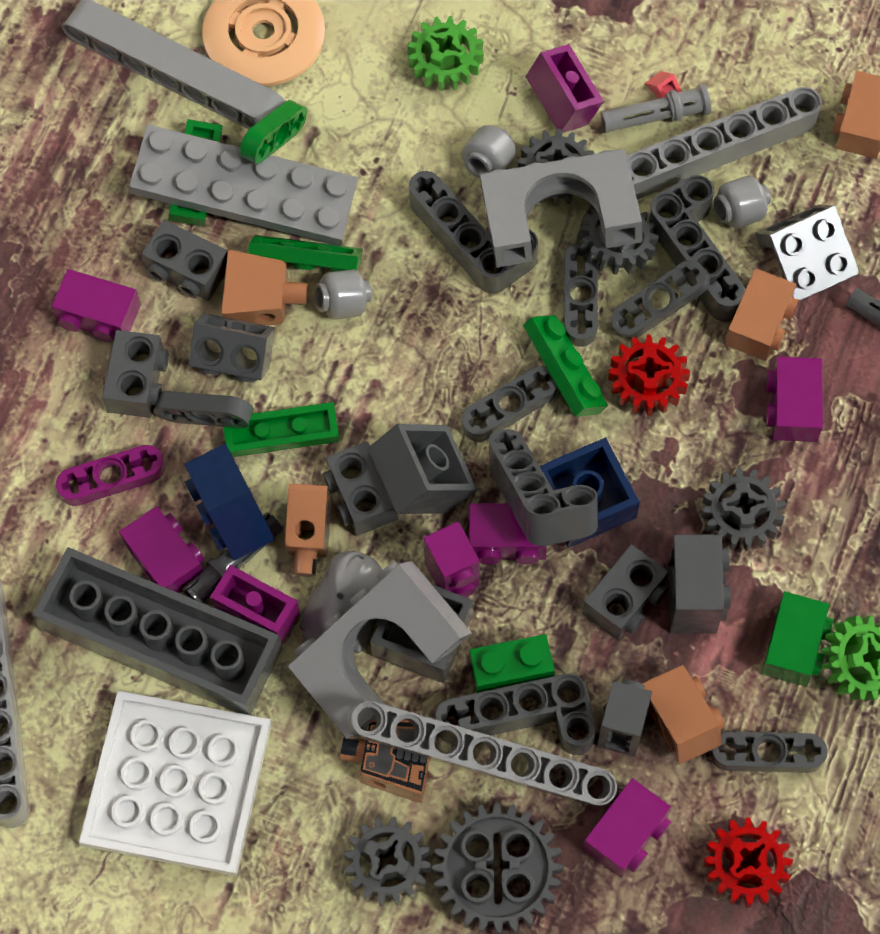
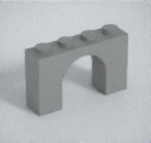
(598, 178)
(402, 597)

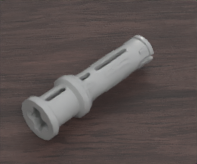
(673, 100)

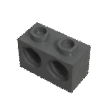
(191, 253)
(231, 337)
(125, 373)
(365, 487)
(618, 588)
(624, 717)

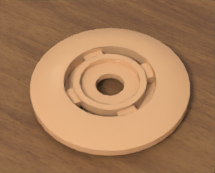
(270, 59)

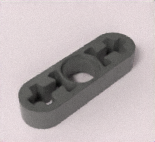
(644, 296)
(573, 307)
(481, 408)
(203, 409)
(798, 761)

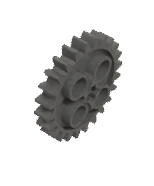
(462, 869)

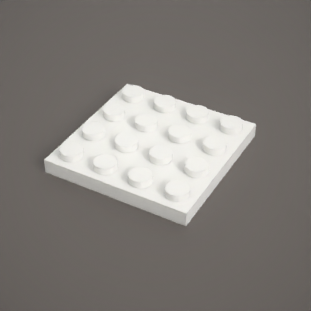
(176, 783)

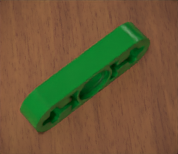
(273, 131)

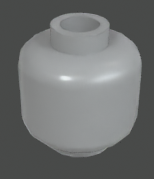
(488, 150)
(742, 202)
(342, 294)

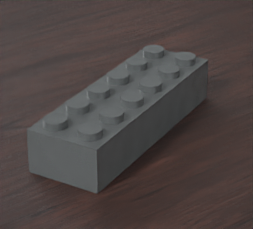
(158, 632)

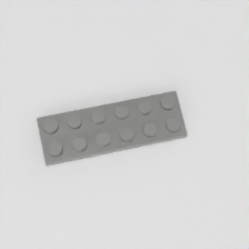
(222, 183)

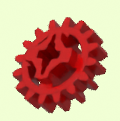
(664, 368)
(759, 874)

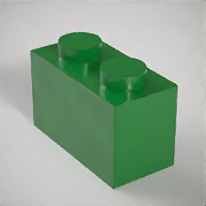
(796, 639)
(511, 663)

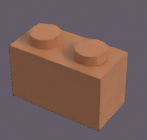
(860, 124)
(761, 314)
(683, 714)

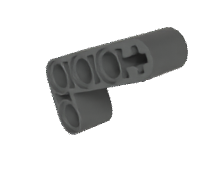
(685, 226)
(462, 230)
(541, 512)
(515, 718)

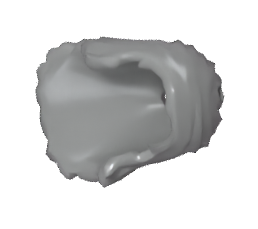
(343, 580)

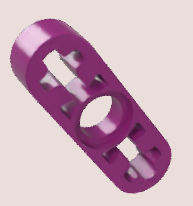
(96, 467)

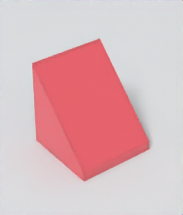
(662, 83)

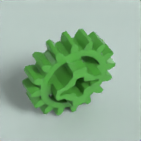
(446, 55)
(855, 657)

